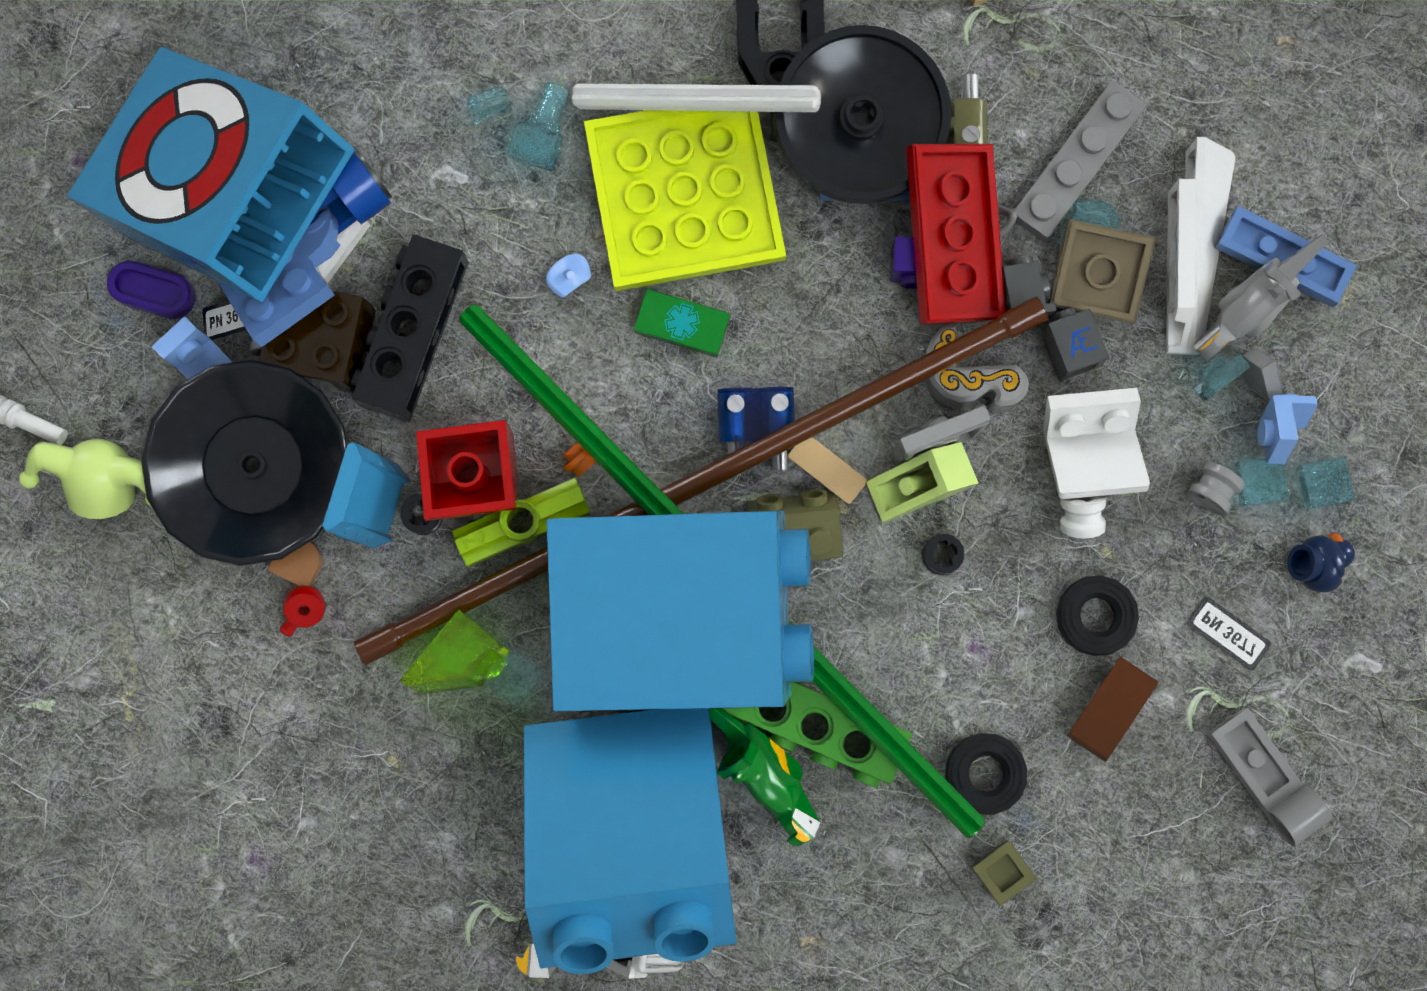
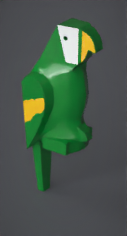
(768, 775)

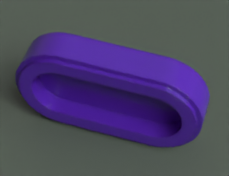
(151, 289)

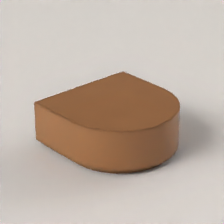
(300, 566)

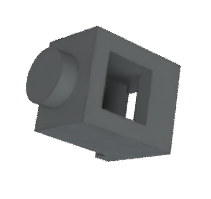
(1024, 282)

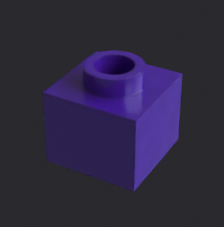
(903, 262)

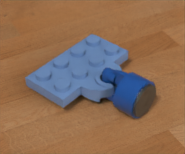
(300, 286)

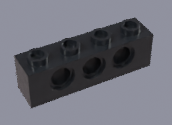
(415, 262)

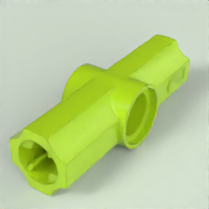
(494, 533)

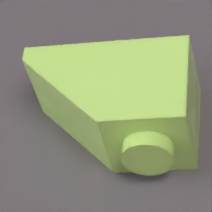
(922, 481)

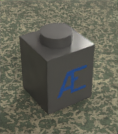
(1074, 343)

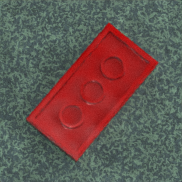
(955, 233)

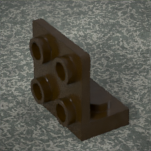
(326, 341)

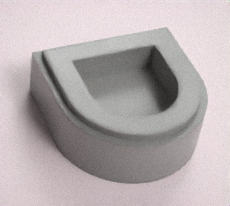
(1262, 374)

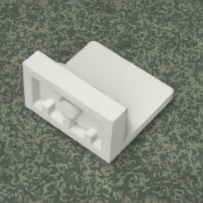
(1095, 443)

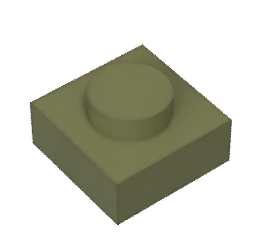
(1003, 872)

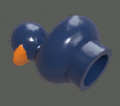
(1321, 562)

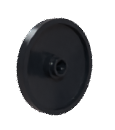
(874, 103)

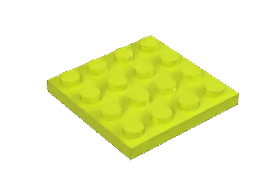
(683, 194)

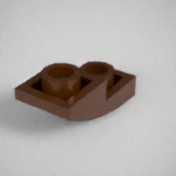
(1112, 709)

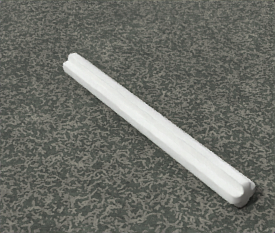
(697, 97)

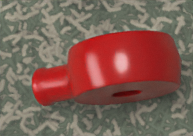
(301, 616)

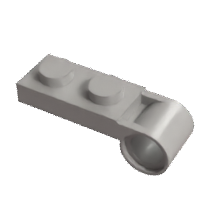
(1269, 779)

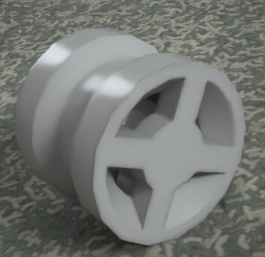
(1216, 488)

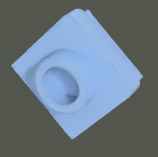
(1280, 423)

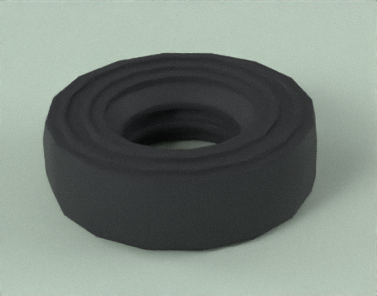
(1123, 606)
(1006, 754)

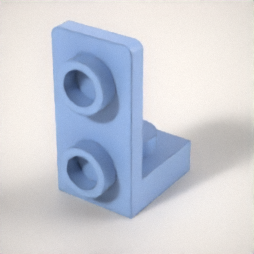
(189, 349)

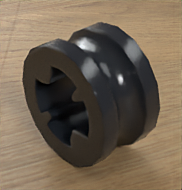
(409, 518)
(931, 547)

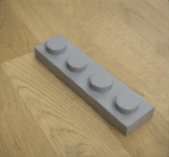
(1078, 160)

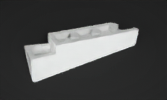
(1194, 227)

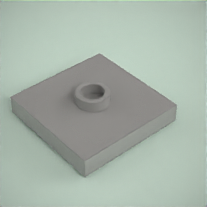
(941, 433)

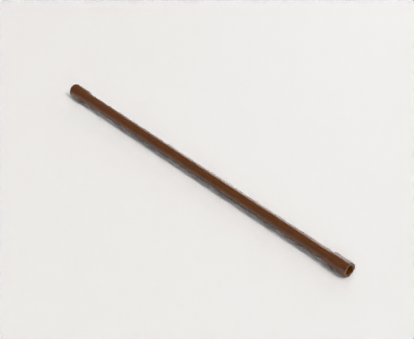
(1006, 326)

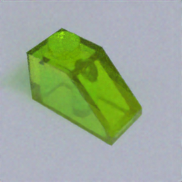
(457, 658)

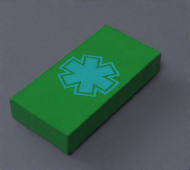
(682, 323)

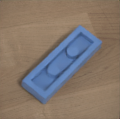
(1260, 241)

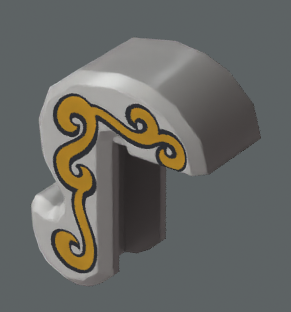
(966, 385)

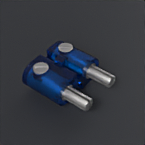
(752, 414)

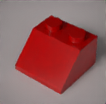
(467, 470)

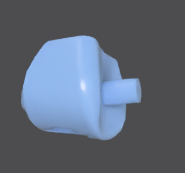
(568, 274)

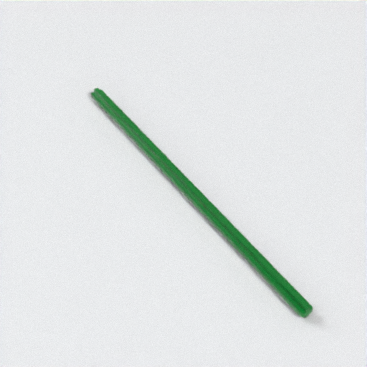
(655, 502)

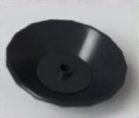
(201, 451)

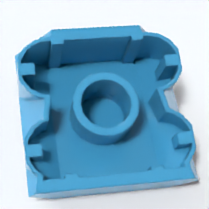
(364, 497)

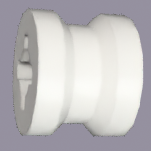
(1083, 517)

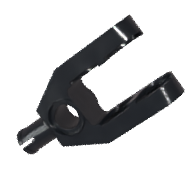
(759, 65)

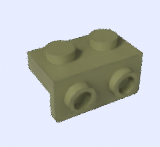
(812, 511)

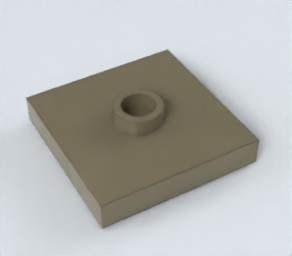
(1101, 271)

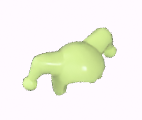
(94, 475)

